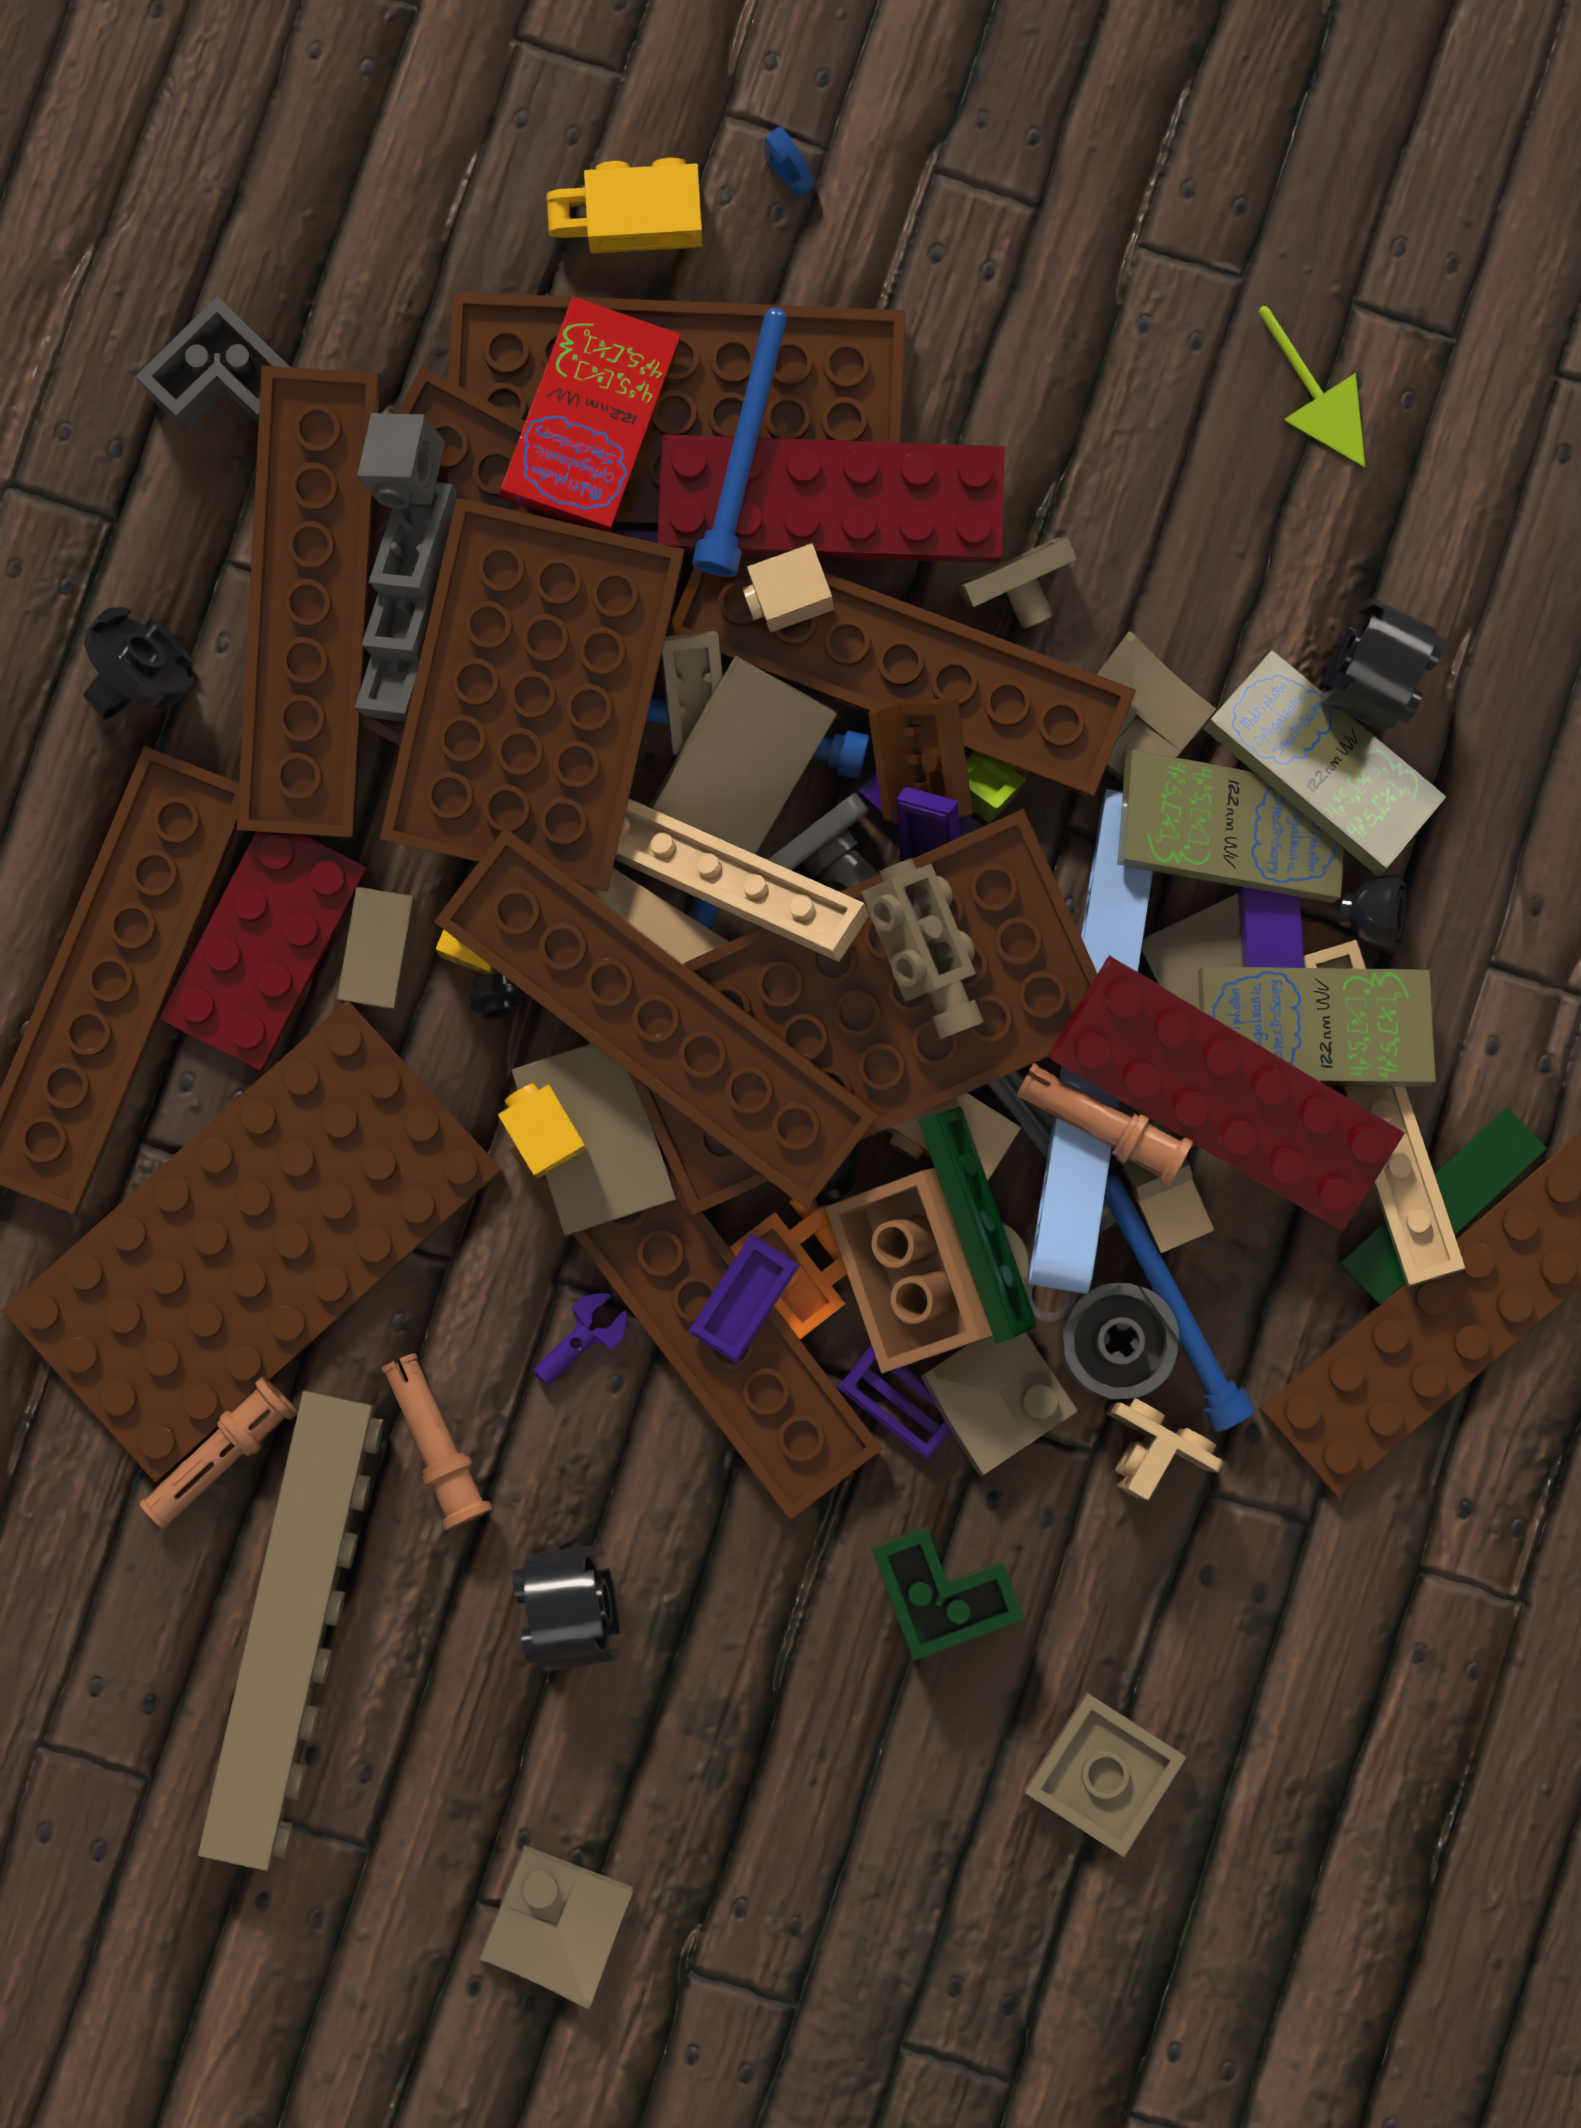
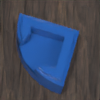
(788, 162)

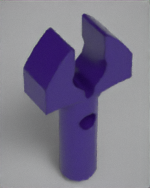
(581, 1338)

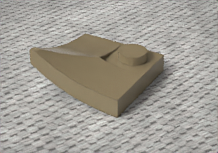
(1164, 710)
(997, 1398)
(557, 1925)

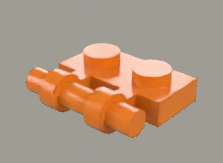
(810, 1293)

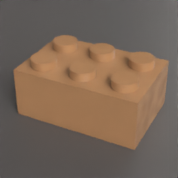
(908, 1270)

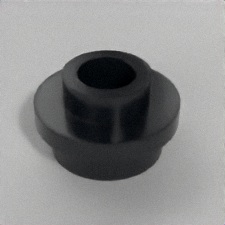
(495, 997)

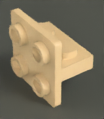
(1146, 1461)

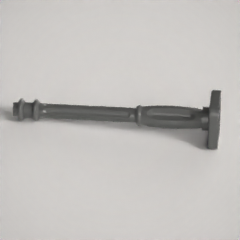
(829, 852)

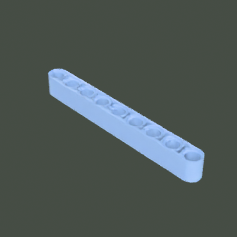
(1076, 1161)

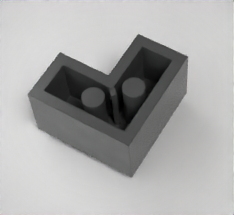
(204, 363)

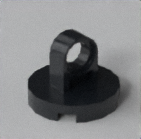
(134, 663)

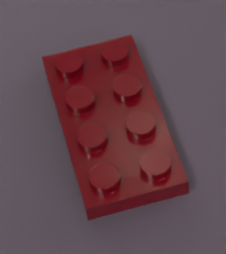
(263, 945)

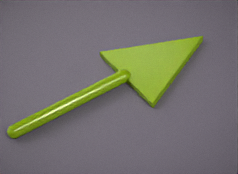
(1332, 415)

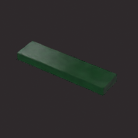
(1466, 1186)
(978, 1224)

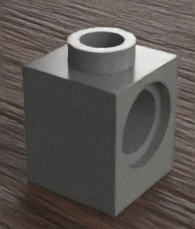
(401, 459)

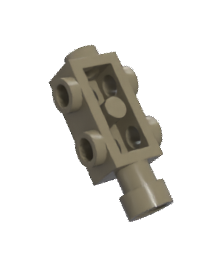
(924, 942)

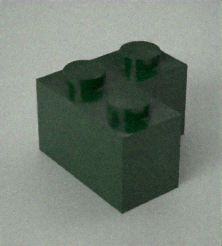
(937, 1610)

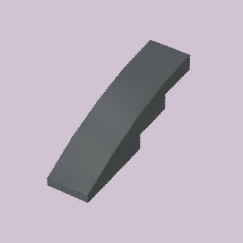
(406, 586)

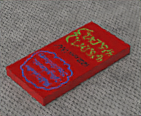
(589, 415)

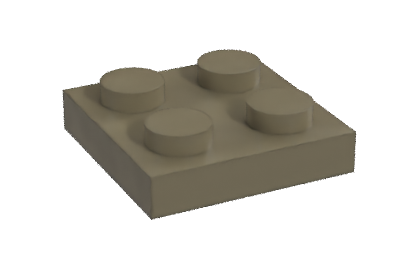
(1104, 1774)

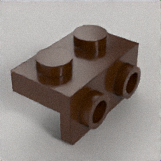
(920, 748)

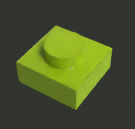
(991, 786)

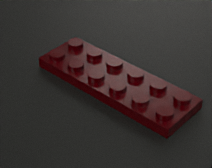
(840, 497)
(1225, 1093)

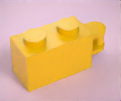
(632, 207)

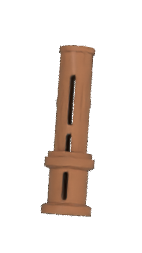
(1130, 1137)
(237, 1434)
(446, 1468)

